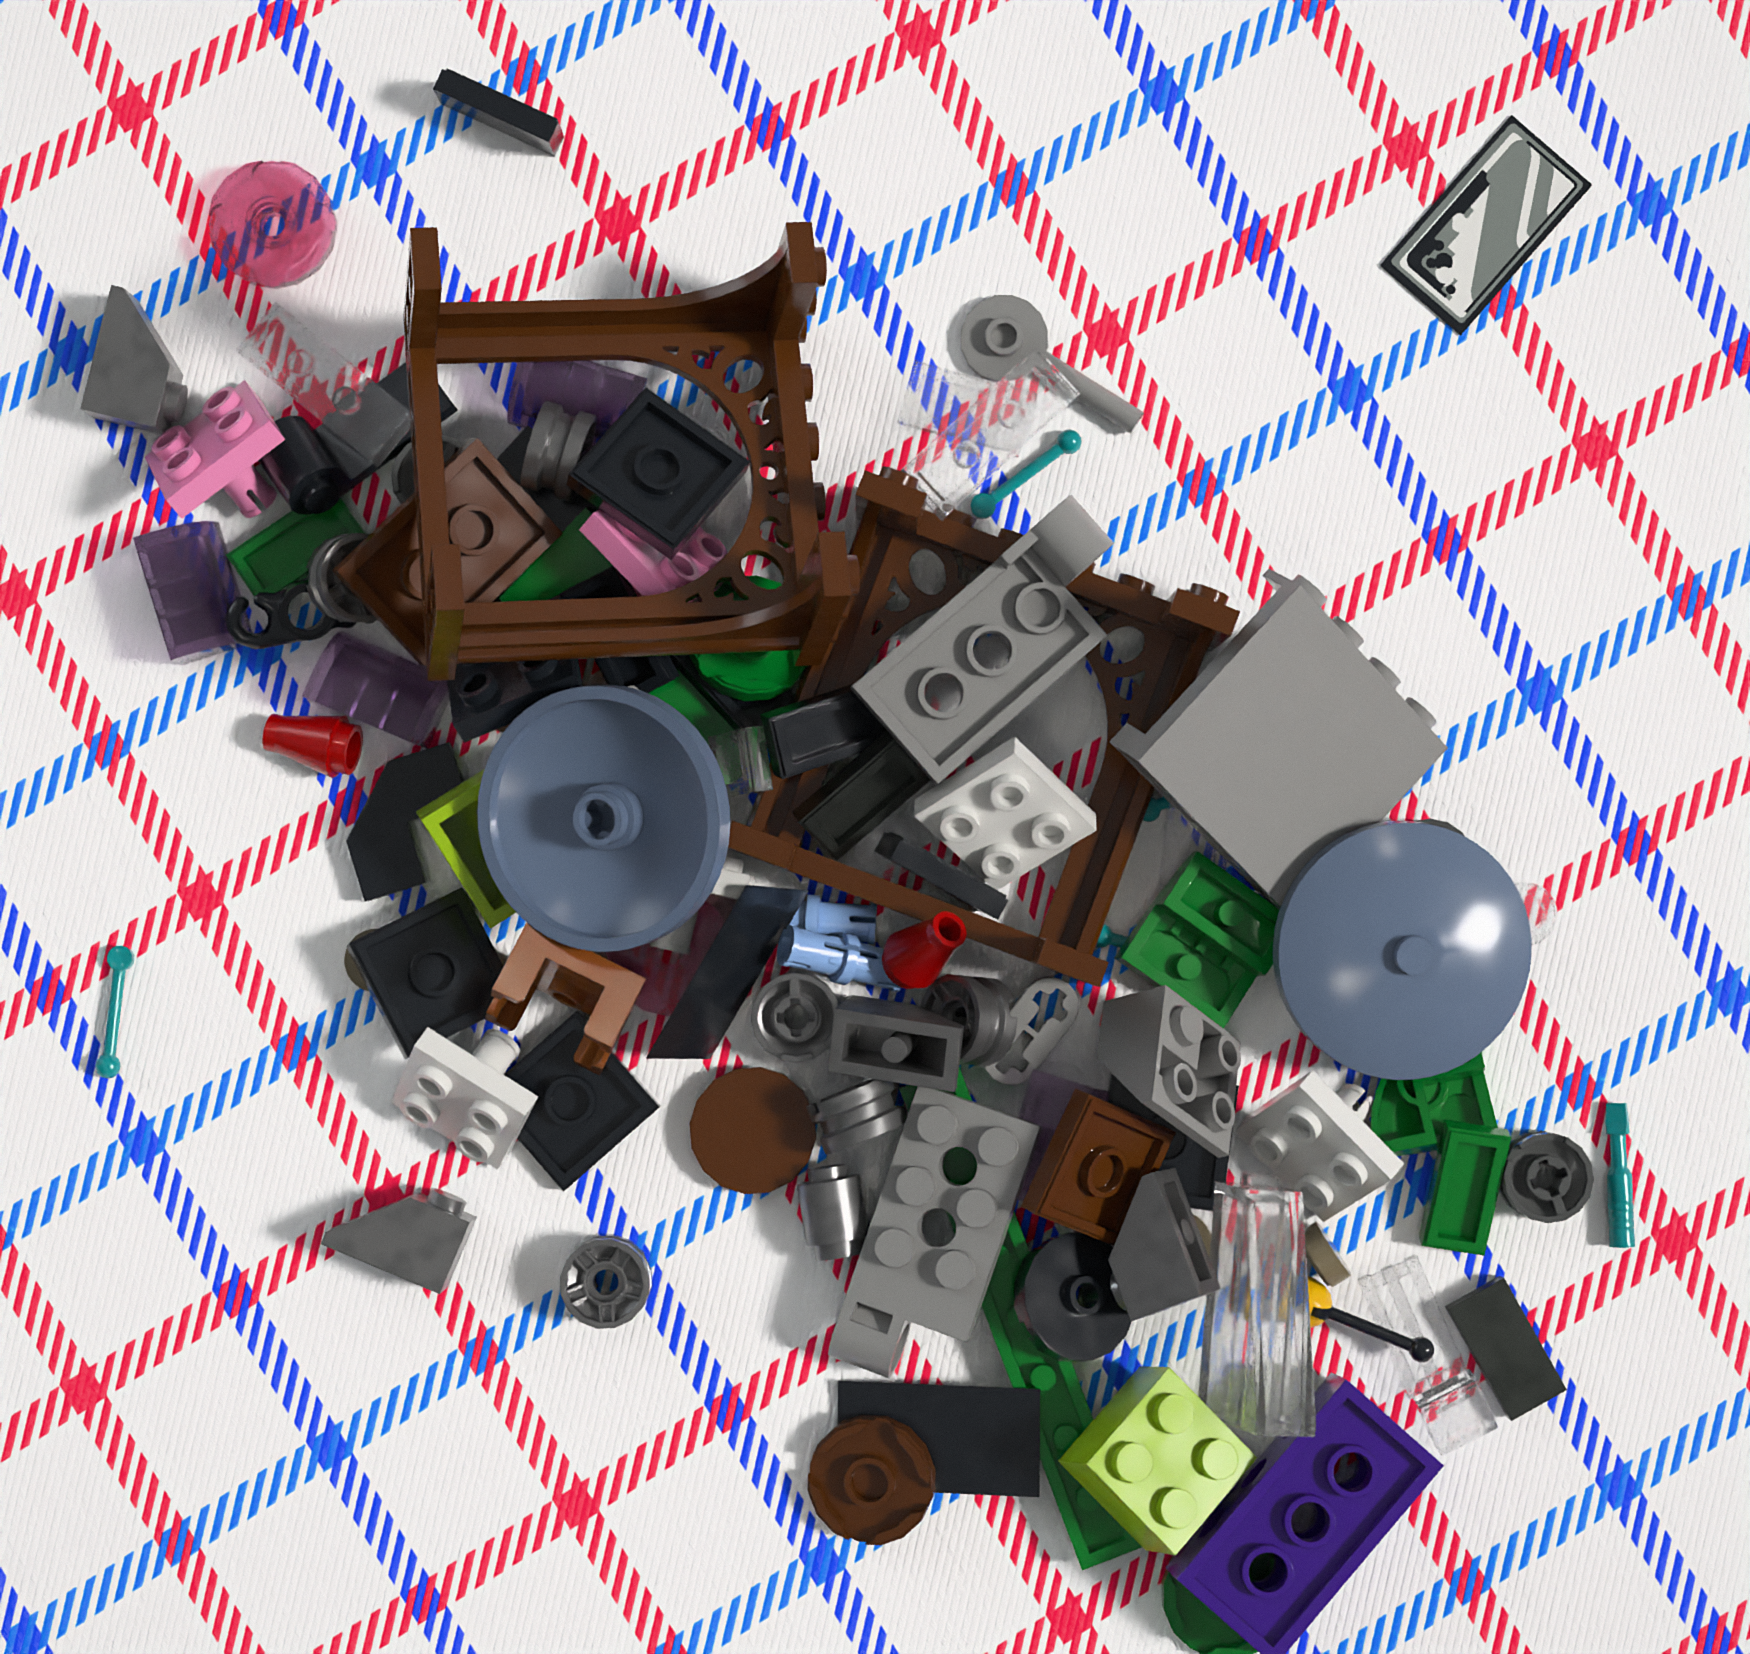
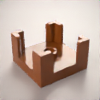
(574, 979)

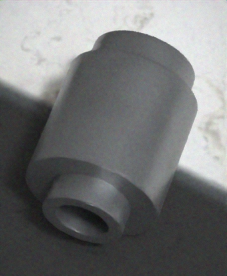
(833, 1212)

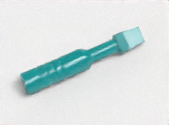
(1619, 1179)

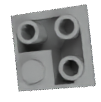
(1173, 1062)

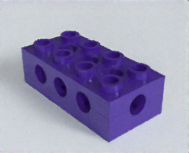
(1346, 1525)

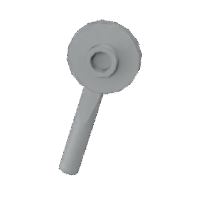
(1006, 330)

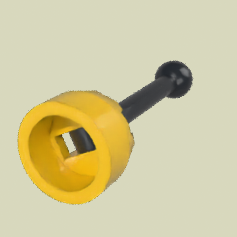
(1321, 1309)

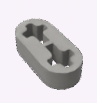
(1048, 1034)

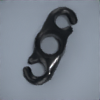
(279, 627)

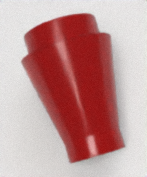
(318, 742)
(921, 951)

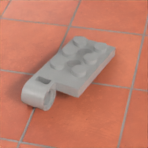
(1014, 598)
(902, 1273)

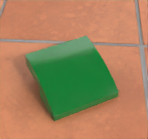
(1203, 938)

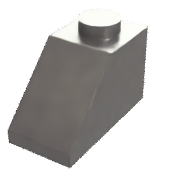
(132, 371)
(895, 1043)
(409, 1238)
(1159, 1250)

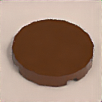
(752, 1130)
(871, 1479)

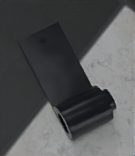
(318, 466)

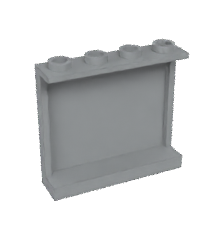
(1285, 740)

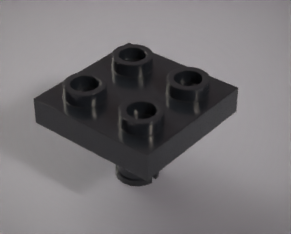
(498, 692)

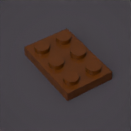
(487, 515)

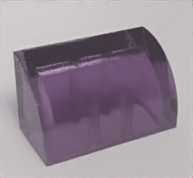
(576, 387)
(190, 588)
(378, 689)

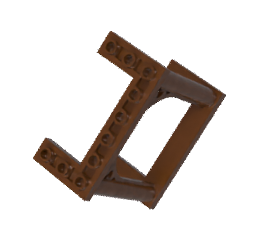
(743, 319)
(1174, 647)

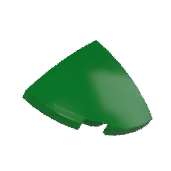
(1412, 1112)

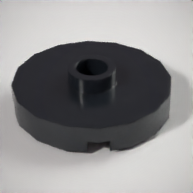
(1049, 1305)

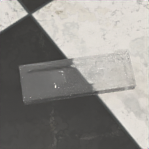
(326, 384)
(990, 432)

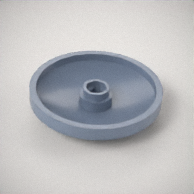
(603, 817)
(1402, 950)

